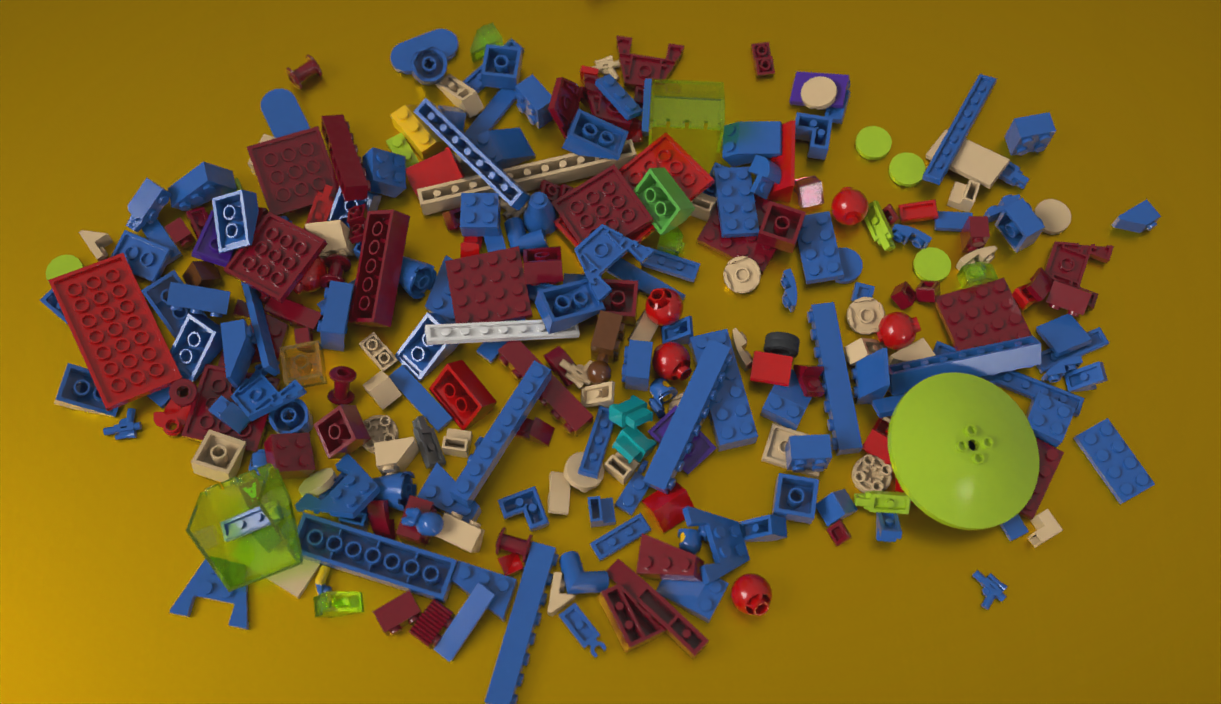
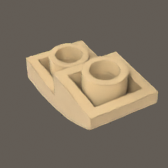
(983, 255)
(644, 329)
(739, 344)
(378, 352)
(559, 494)

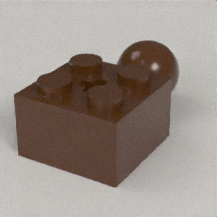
(605, 346)

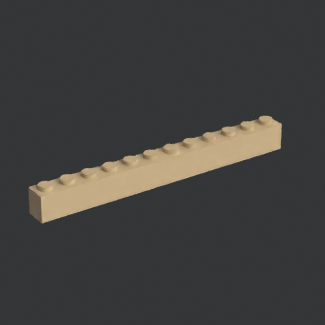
(527, 176)

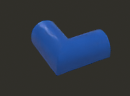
(517, 235)
(527, 503)
(579, 580)

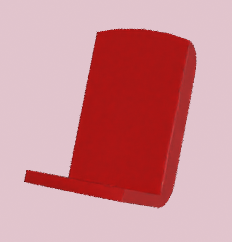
(435, 170)

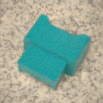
(630, 413)
(633, 444)

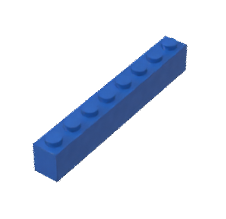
(472, 154)
(976, 361)
(835, 379)
(688, 416)
(500, 434)
(521, 625)

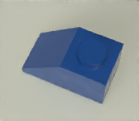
(1138, 218)
(764, 528)

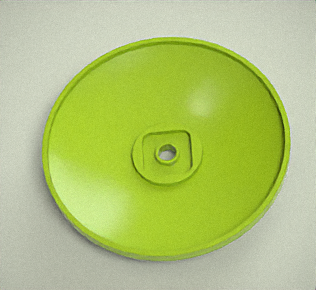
(940, 470)

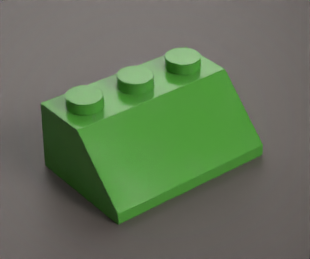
(663, 200)

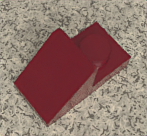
(809, 379)
(536, 431)

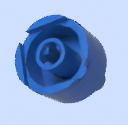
(424, 74)
(301, 422)

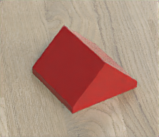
(771, 368)
(667, 508)

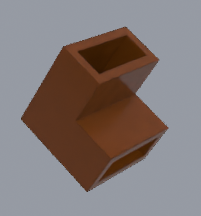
(202, 274)

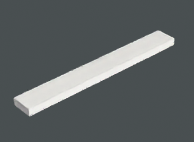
(493, 332)

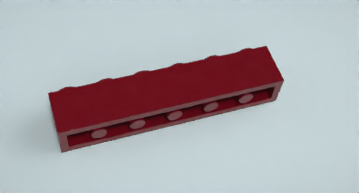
(345, 157)
(555, 395)

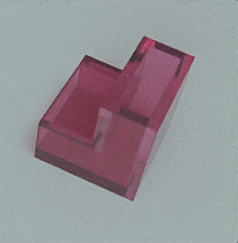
(809, 191)

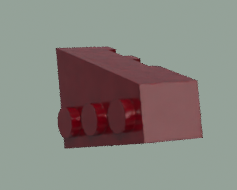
(666, 561)
(629, 620)

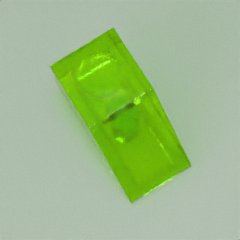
(485, 35)
(672, 242)
(976, 274)
(337, 603)

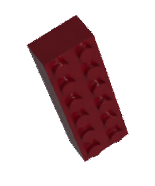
(379, 268)

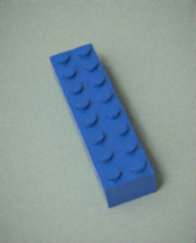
(376, 557)

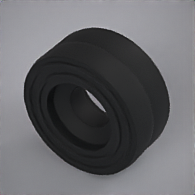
(782, 344)

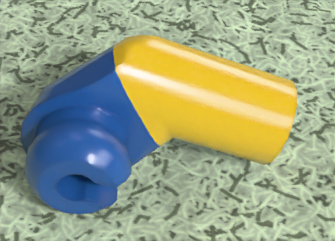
(321, 580)

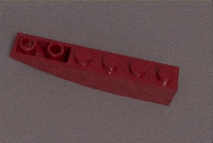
(662, 611)

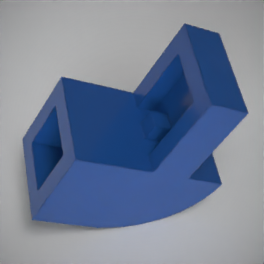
(767, 175)

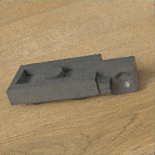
(427, 443)

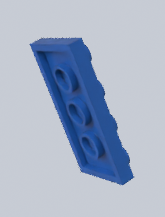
(735, 202)
(819, 249)
(1114, 461)

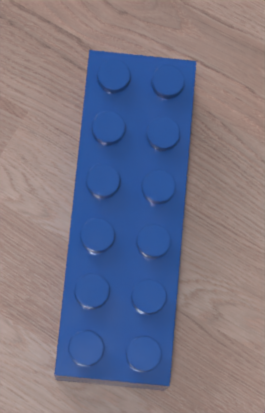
(730, 411)

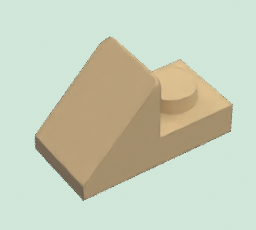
(96, 242)
(598, 395)
(558, 600)

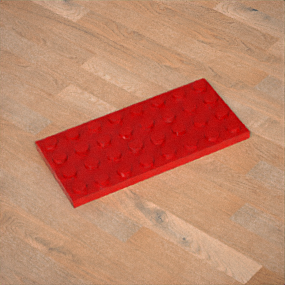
(660, 154)
(115, 331)

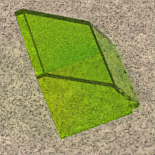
(687, 102)
(259, 552)

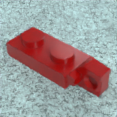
(321, 206)

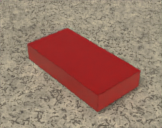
(918, 211)

